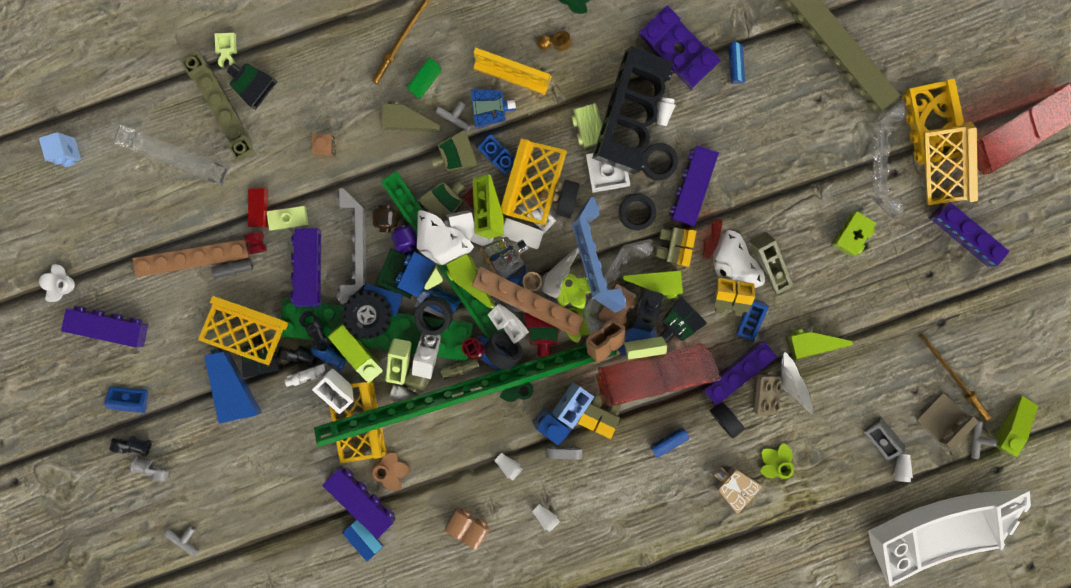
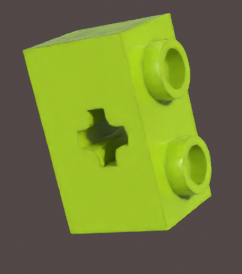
(845, 238)

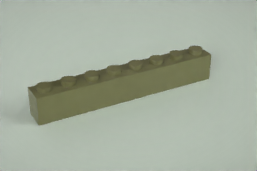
(843, 52)

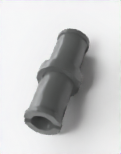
(232, 268)

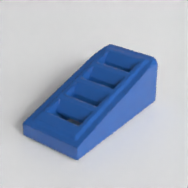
(758, 321)

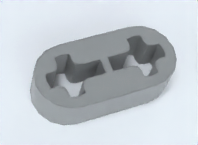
(564, 452)

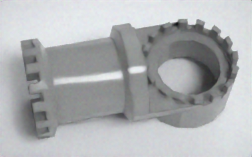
(148, 468)

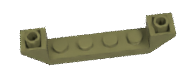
(238, 138)

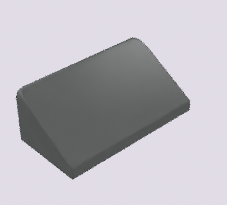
(885, 439)

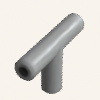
(453, 118)
(978, 440)
(182, 542)

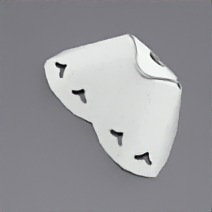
(437, 242)
(736, 261)
(554, 279)
(794, 384)

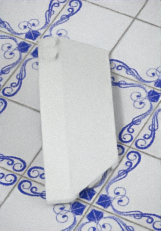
(946, 531)

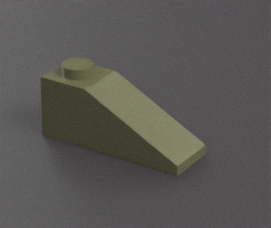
(399, 117)
(771, 262)

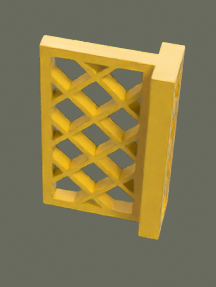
(511, 71)
(969, 164)
(518, 176)
(244, 314)
(376, 437)

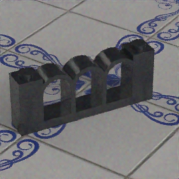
(657, 72)

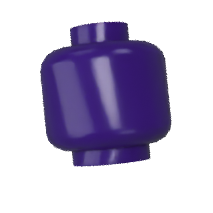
(404, 239)

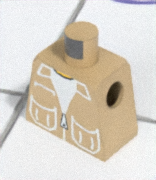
(736, 487)

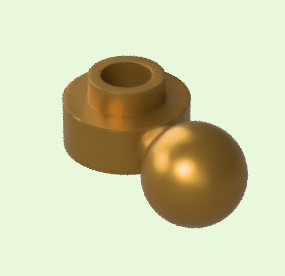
(560, 41)

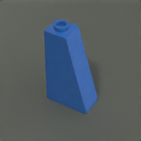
(229, 389)

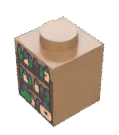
(323, 145)

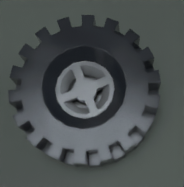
(361, 321)

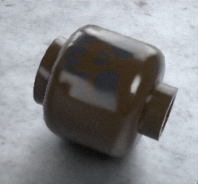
(385, 218)

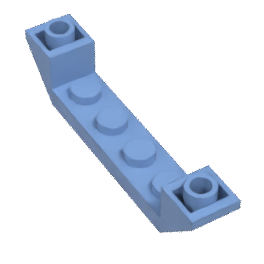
(612, 299)

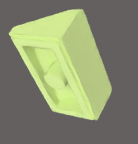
(434, 278)
(645, 348)

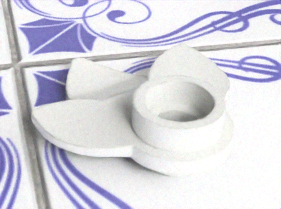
(56, 283)

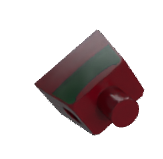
(541, 334)

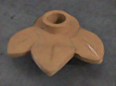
(393, 471)

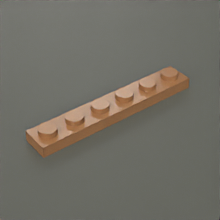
(190, 258)
(527, 301)

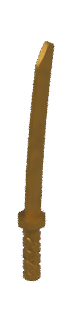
(388, 58)
(970, 396)

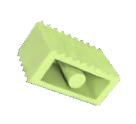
(588, 124)
(398, 361)

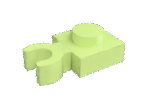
(225, 45)

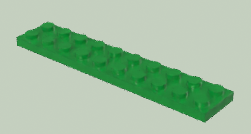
(402, 328)

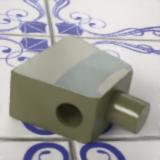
(455, 154)
(443, 199)

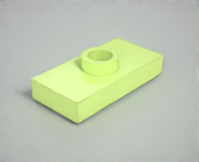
(287, 218)

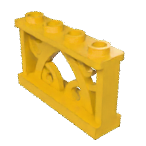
(953, 113)

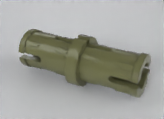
(459, 368)

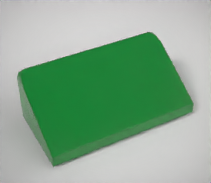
(424, 78)

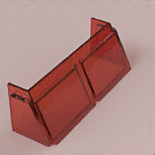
(1025, 131)
(656, 375)

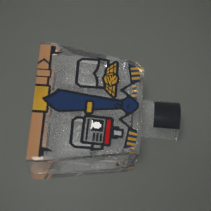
(504, 256)

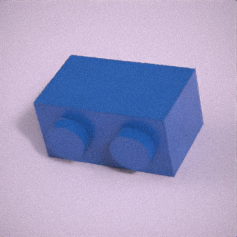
(414, 274)

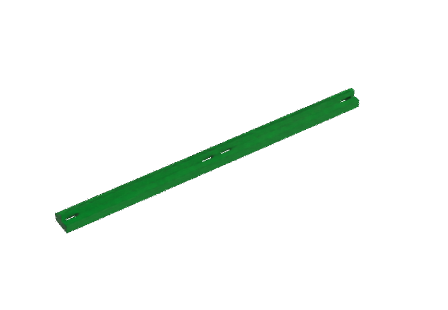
(443, 398)

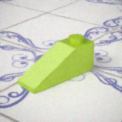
(487, 210)
(463, 273)
(663, 282)
(808, 343)
(356, 353)
(1016, 427)

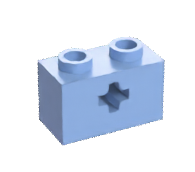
(60, 149)
(572, 405)

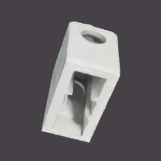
(332, 389)

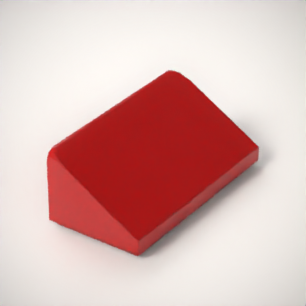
(257, 207)

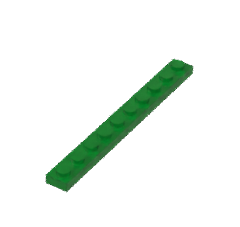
(409, 208)

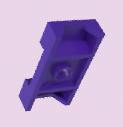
(665, 32)

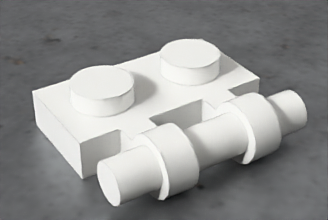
(302, 377)

